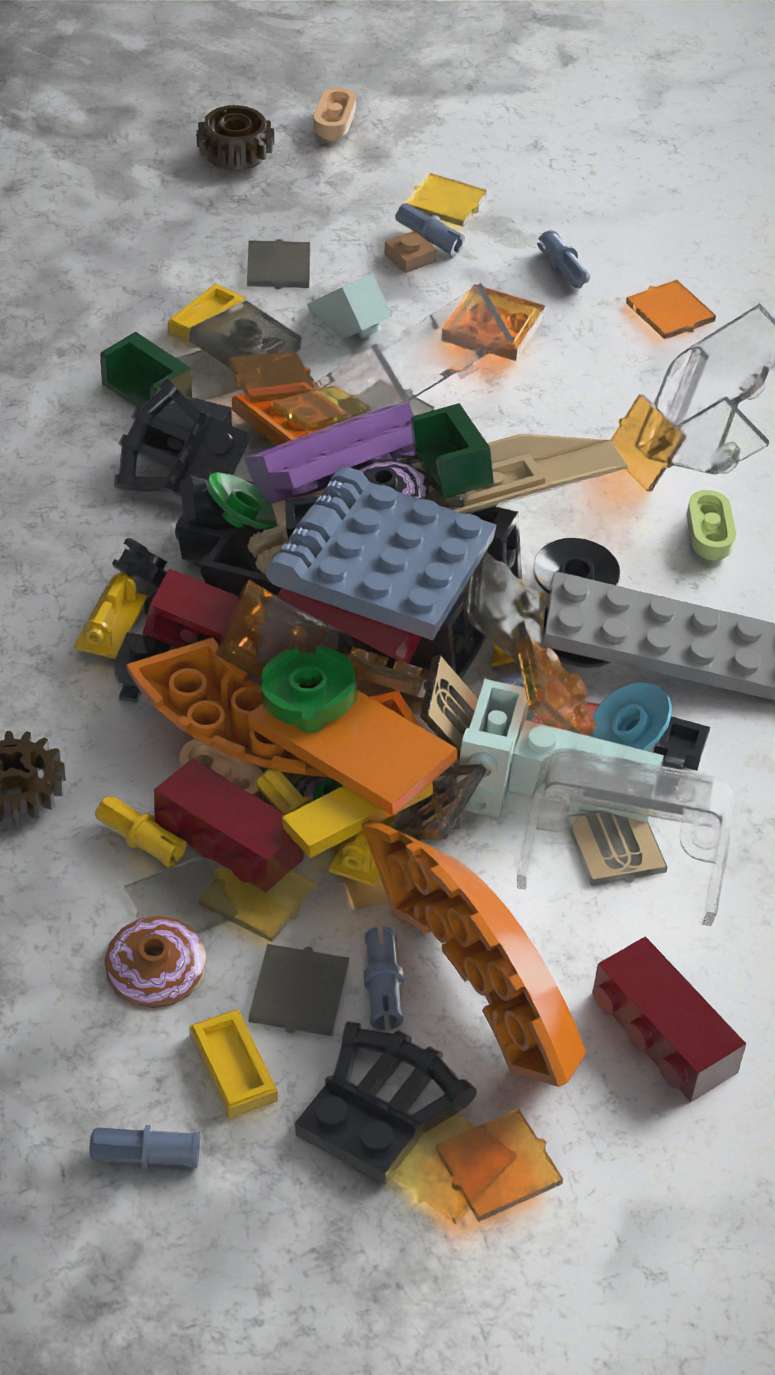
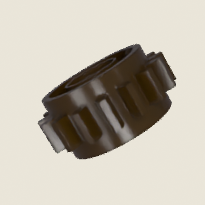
(235, 137)

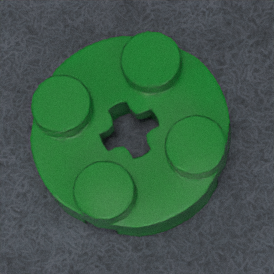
(308, 706)

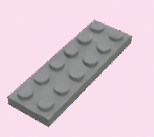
(661, 635)

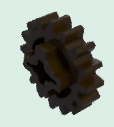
(19, 781)

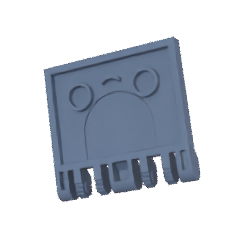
(382, 554)

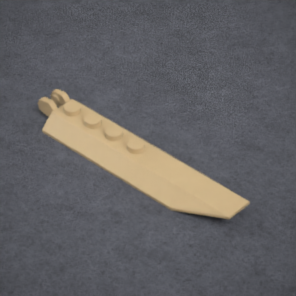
(520, 468)

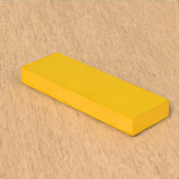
(336, 818)

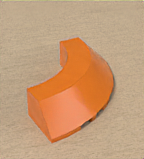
(213, 701)
(485, 948)

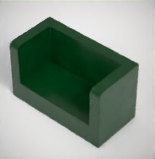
(138, 366)
(452, 450)

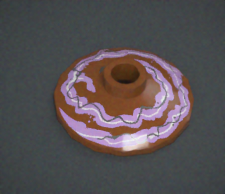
(160, 978)

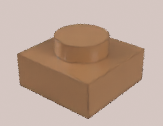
(410, 251)

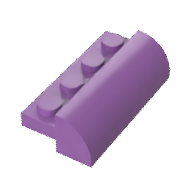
(313, 459)

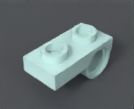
(494, 754)

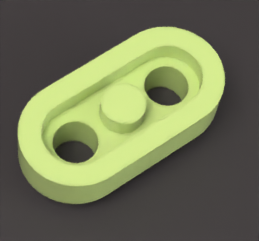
(711, 524)

